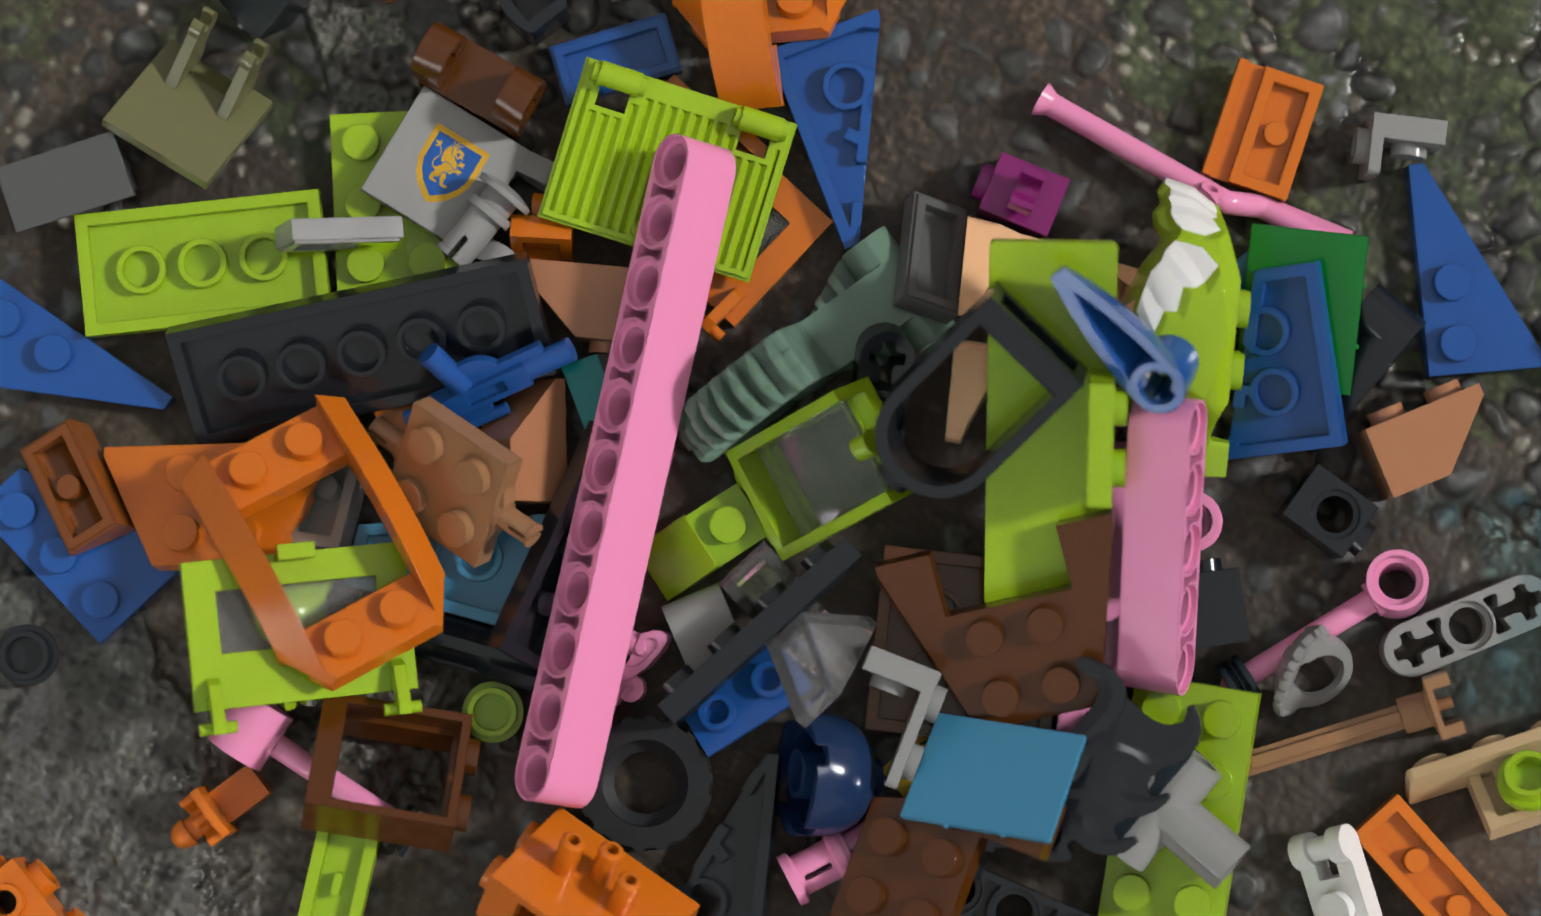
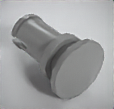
(482, 220)

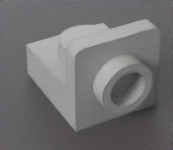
(1406, 136)

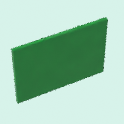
(1343, 271)

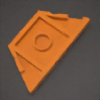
(167, 519)

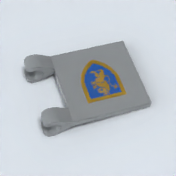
(437, 166)

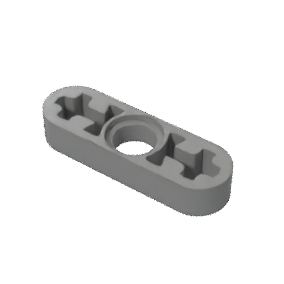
(1430, 658)

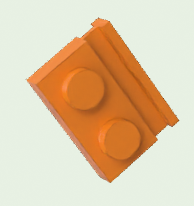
(1262, 130)

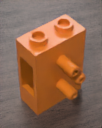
(575, 872)

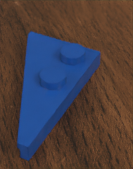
(831, 100)
(1465, 308)
(55, 359)

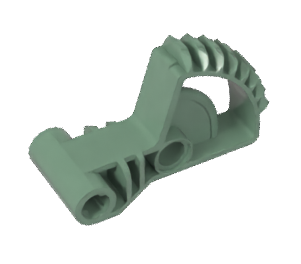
(805, 354)

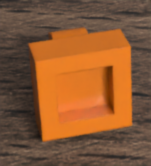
(541, 236)

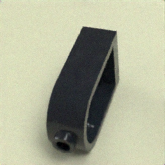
(1029, 345)

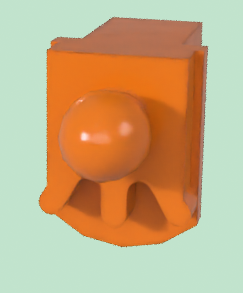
(216, 811)

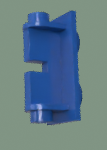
(739, 705)

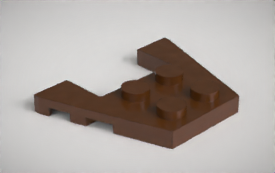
(1021, 652)
(916, 865)

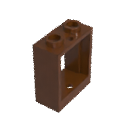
(426, 729)

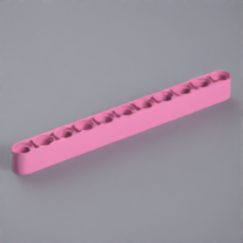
(625, 472)

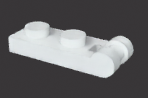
(1339, 894)

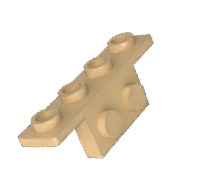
(1478, 772)

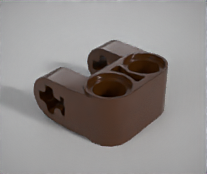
(477, 80)

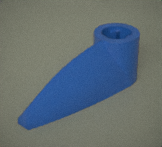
(1129, 345)

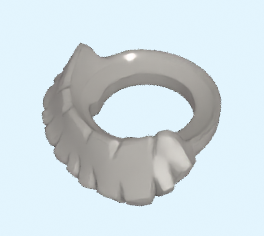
(1305, 648)

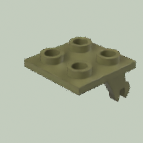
(190, 111)

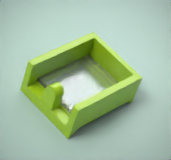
(815, 470)

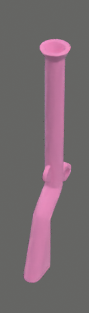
(1163, 166)

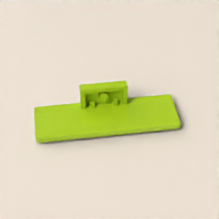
(1071, 458)

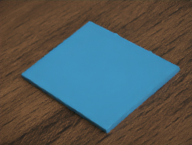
(993, 778)

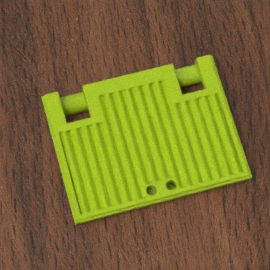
(609, 155)

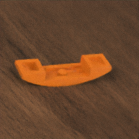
(742, 52)

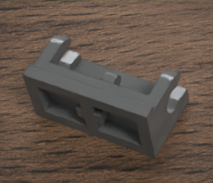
(67, 181)

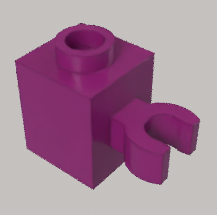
(1019, 195)

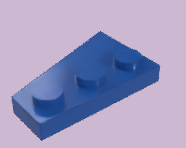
(1290, 367)
(97, 586)

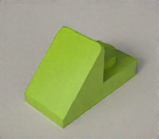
(703, 541)

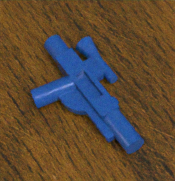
(482, 379)

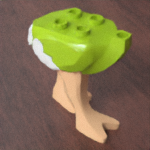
(1180, 290)

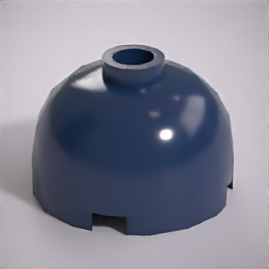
(827, 776)

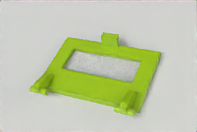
(233, 658)

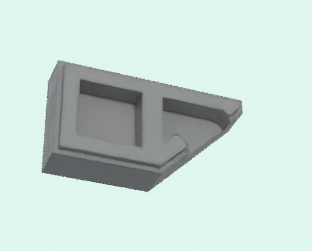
(336, 233)

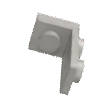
(894, 676)

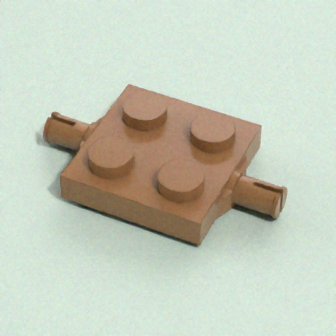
(456, 480)

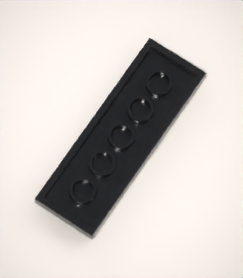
(355, 343)

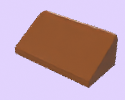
(77, 486)

